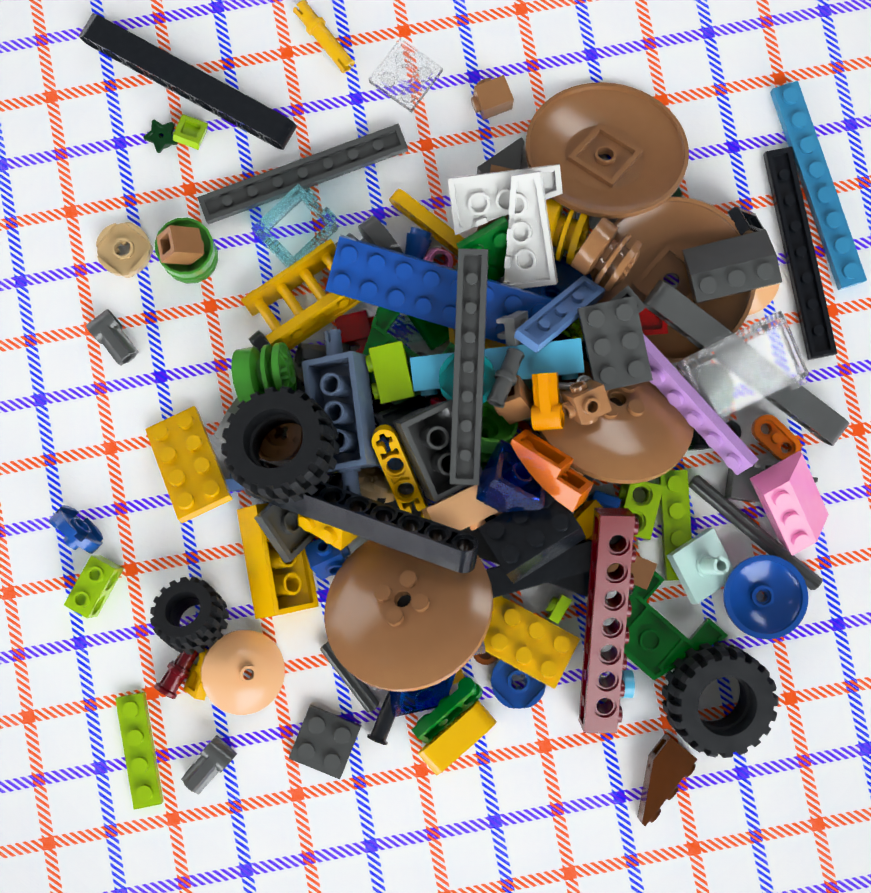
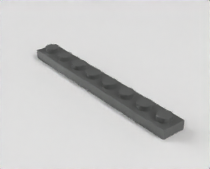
(305, 172)
(469, 366)

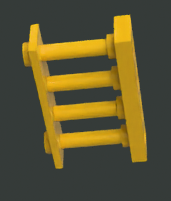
(306, 321)

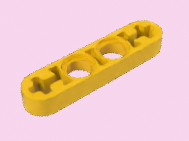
(426, 220)
(400, 476)

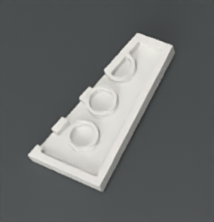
(529, 240)

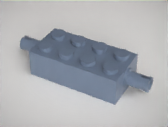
(344, 392)

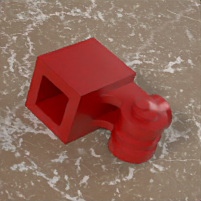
(355, 328)

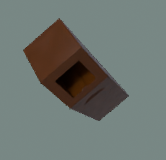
(664, 770)

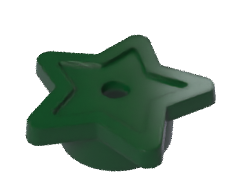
(164, 142)

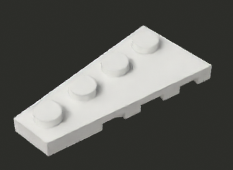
(487, 195)

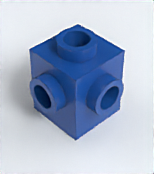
(325, 558)

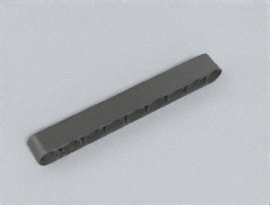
(705, 330)

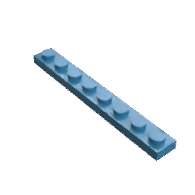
(818, 186)

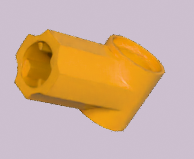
(547, 409)

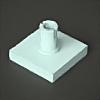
(701, 565)

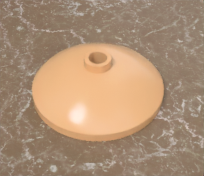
(224, 670)

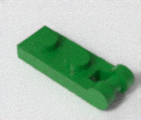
(448, 710)

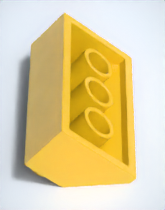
(274, 585)

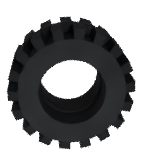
(175, 602)

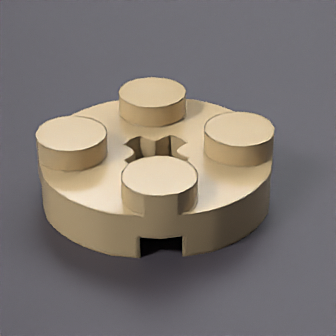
(124, 234)
(375, 485)

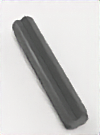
(356, 686)

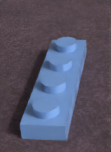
(558, 314)

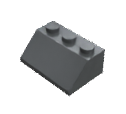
(731, 266)
(428, 446)

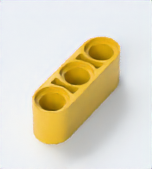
(457, 738)

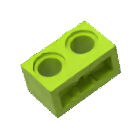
(645, 511)
(93, 586)

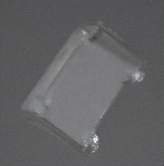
(746, 366)

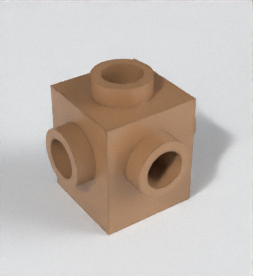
(585, 402)

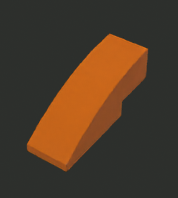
(551, 470)

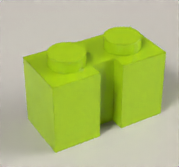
(390, 373)

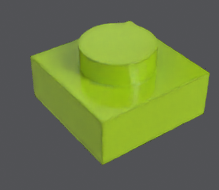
(190, 131)
(557, 607)

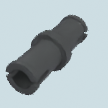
(505, 377)

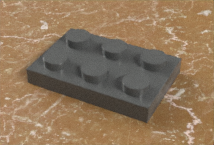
(615, 343)

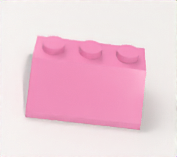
(791, 502)

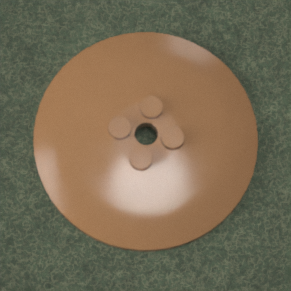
(616, 120)
(664, 234)
(629, 442)
(412, 643)

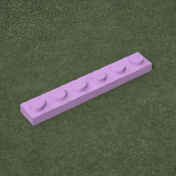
(698, 412)

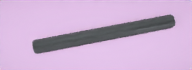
(751, 528)

